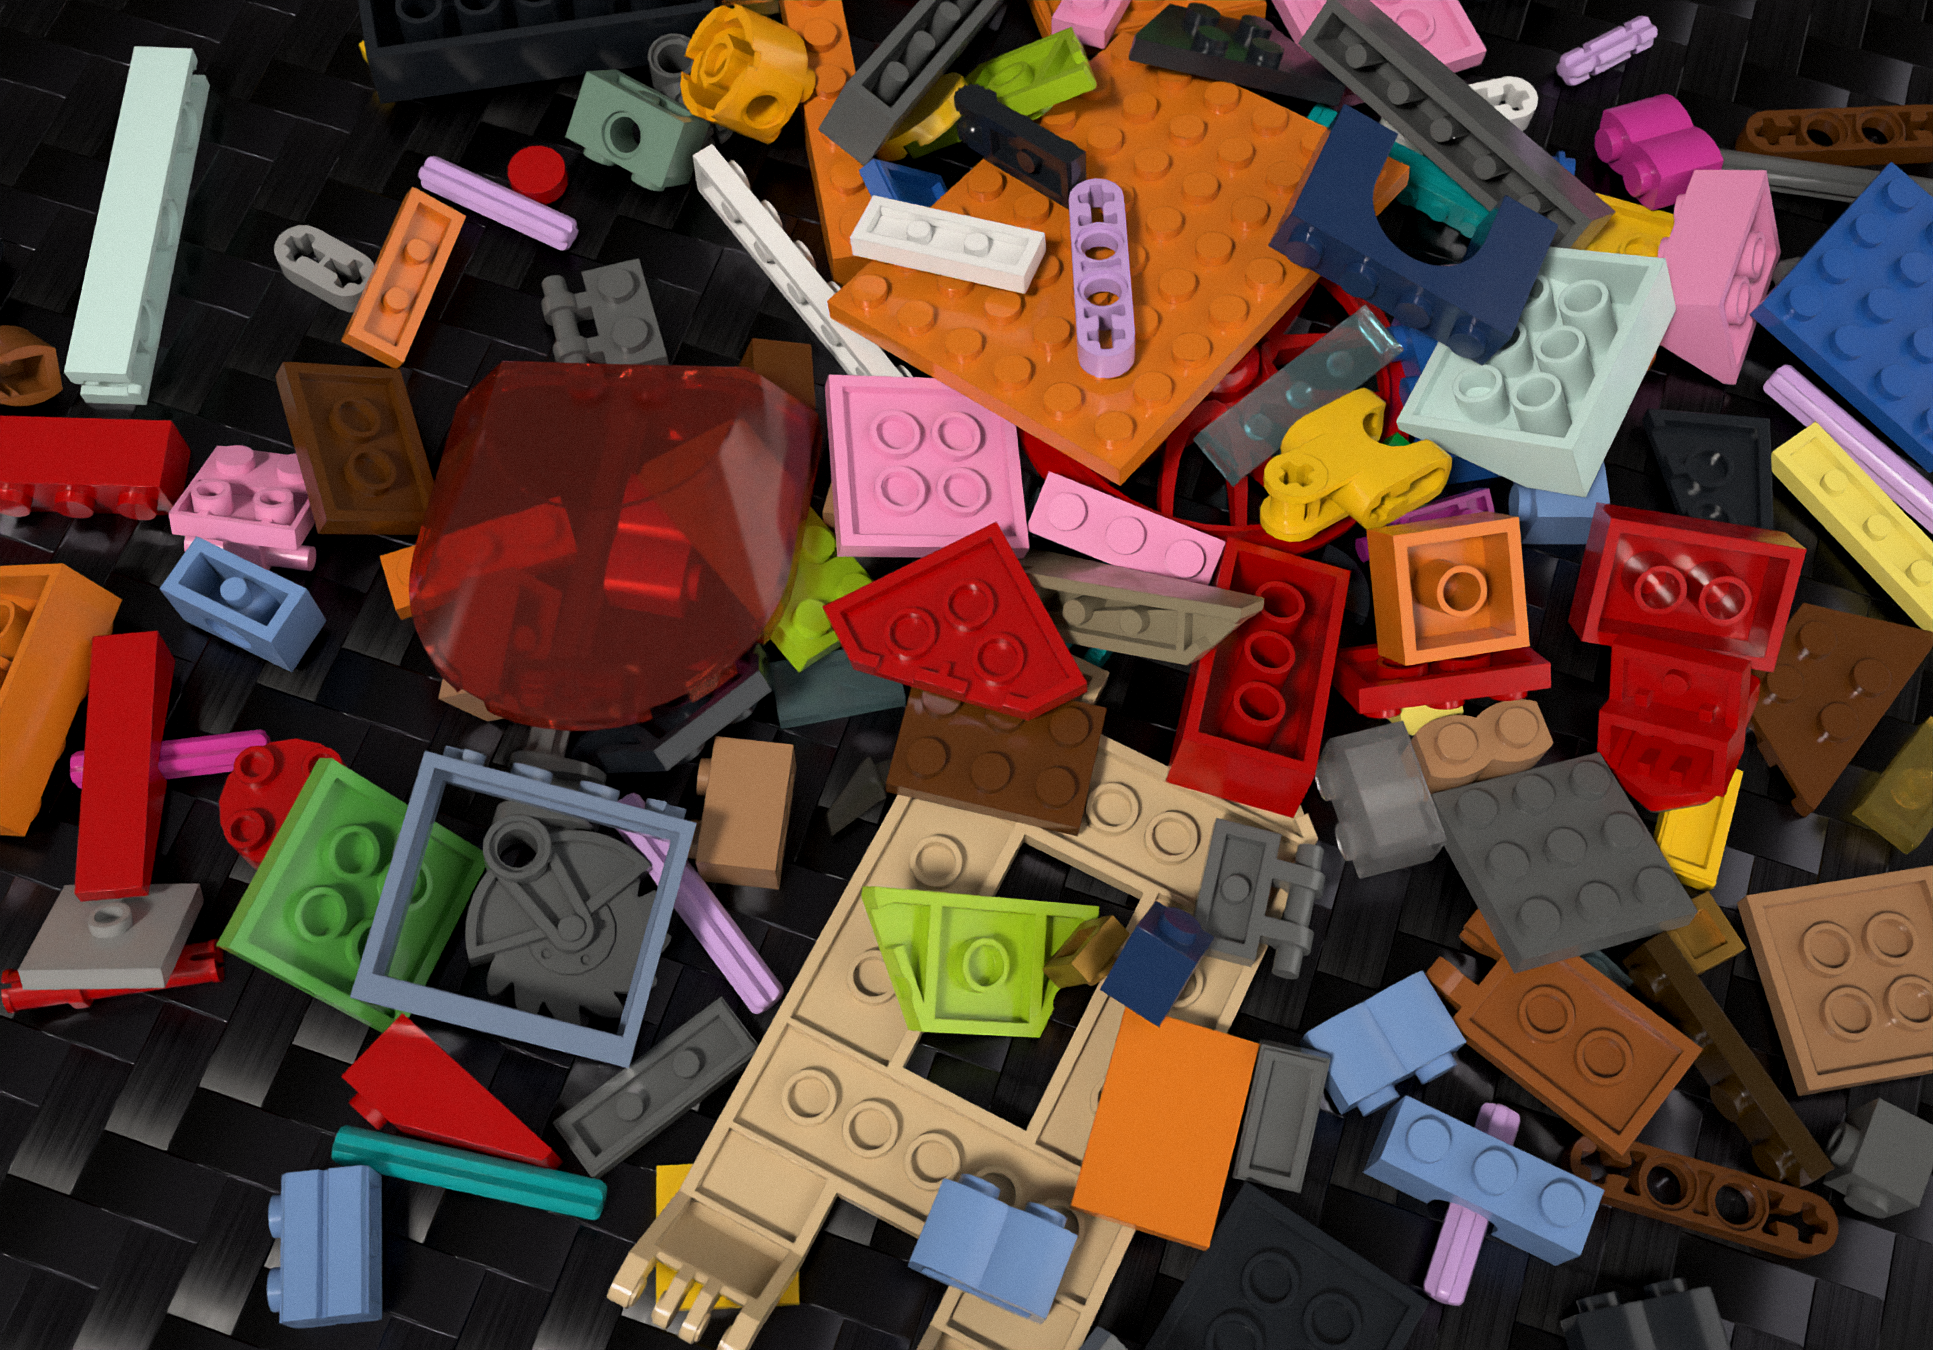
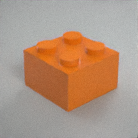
(1448, 587)

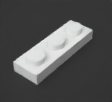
(948, 244)

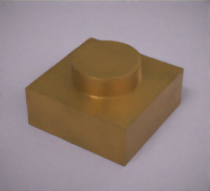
(1708, 937)
(1087, 953)

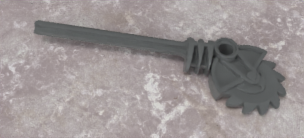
(572, 916)

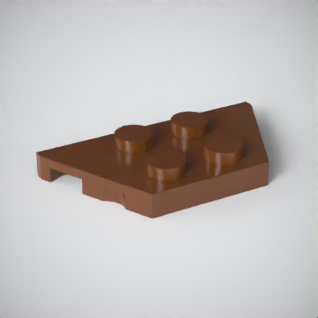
(1830, 693)

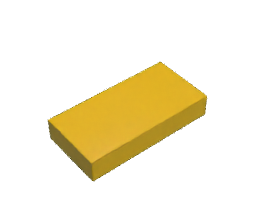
(1697, 836)

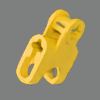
(1339, 469)

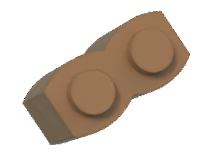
(1480, 748)

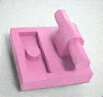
(249, 507)

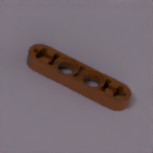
(1845, 129)
(1696, 1202)

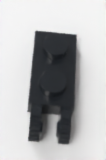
(1019, 144)

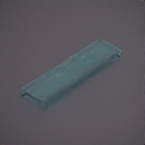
(1324, 372)

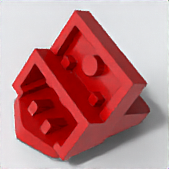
(1674, 721)

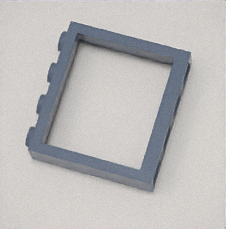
(533, 788)

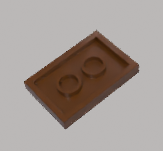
(356, 447)
(998, 762)

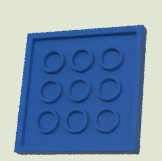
(1865, 309)

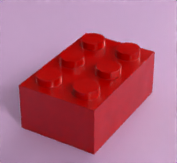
(1686, 583)

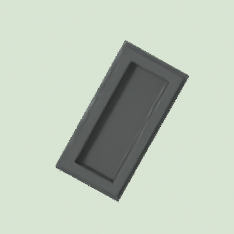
(1280, 1115)

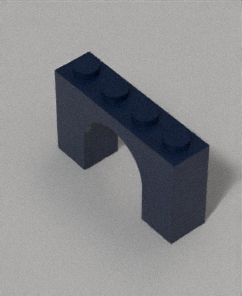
(1337, 235)

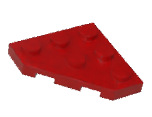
(961, 629)

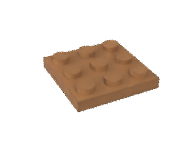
(1848, 976)

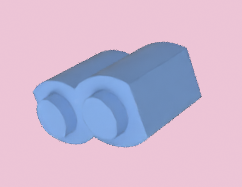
(1384, 1043)
(993, 1248)

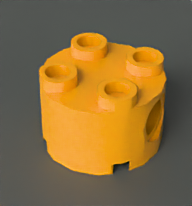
(746, 73)

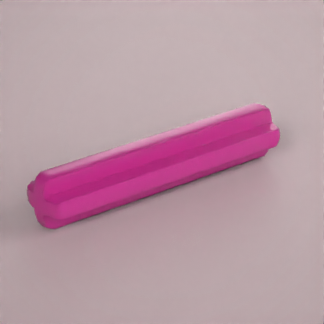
(192, 755)

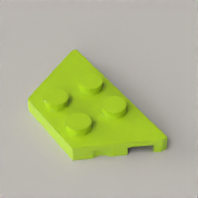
(1028, 80)
(971, 958)

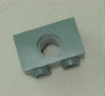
(604, 125)

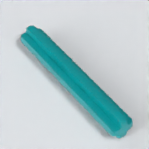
(470, 1172)

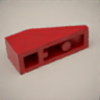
(435, 1099)

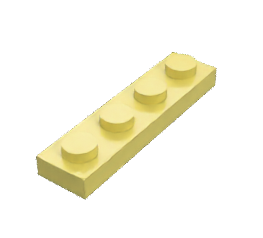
(1860, 518)

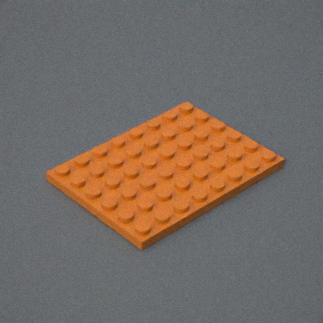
(1202, 197)

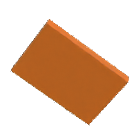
(1165, 1128)

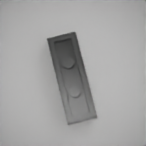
(657, 1089)

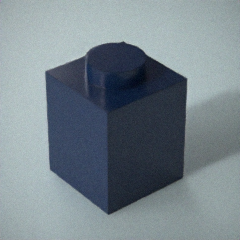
(1157, 962)

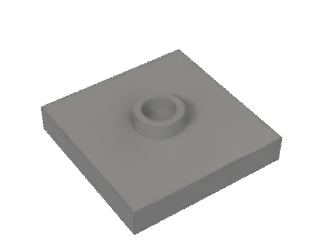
(112, 940)

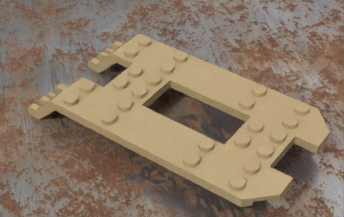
(842, 1117)

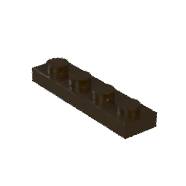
(1735, 1077)

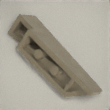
(1135, 609)

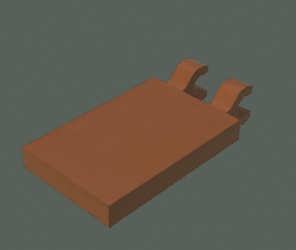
(1568, 1039)

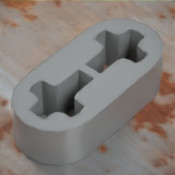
(322, 277)

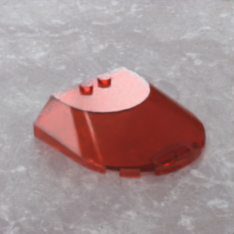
(610, 536)

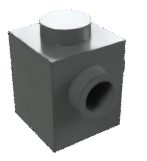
(1880, 1159)

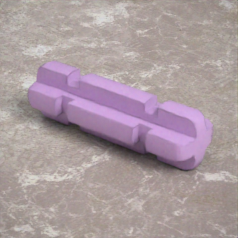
(1606, 50)

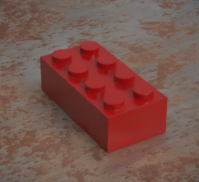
(1263, 692)

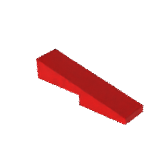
(120, 767)

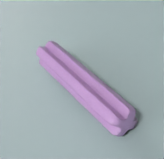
(498, 203)
(1462, 1228)

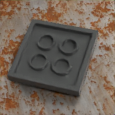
(1560, 862)

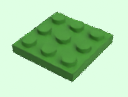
(322, 886)

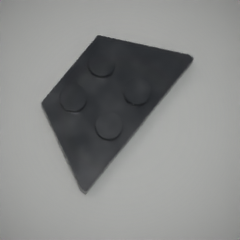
(1233, 51)
(679, 725)

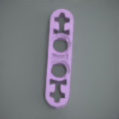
(1101, 275)

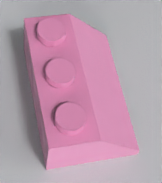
(1719, 267)

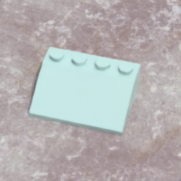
(1562, 380)

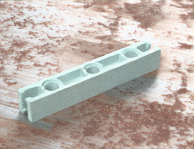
(138, 228)

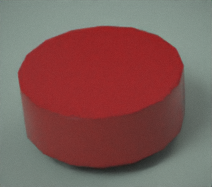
(538, 174)

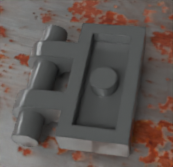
(622, 314)
(1236, 890)

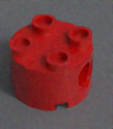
(263, 792)

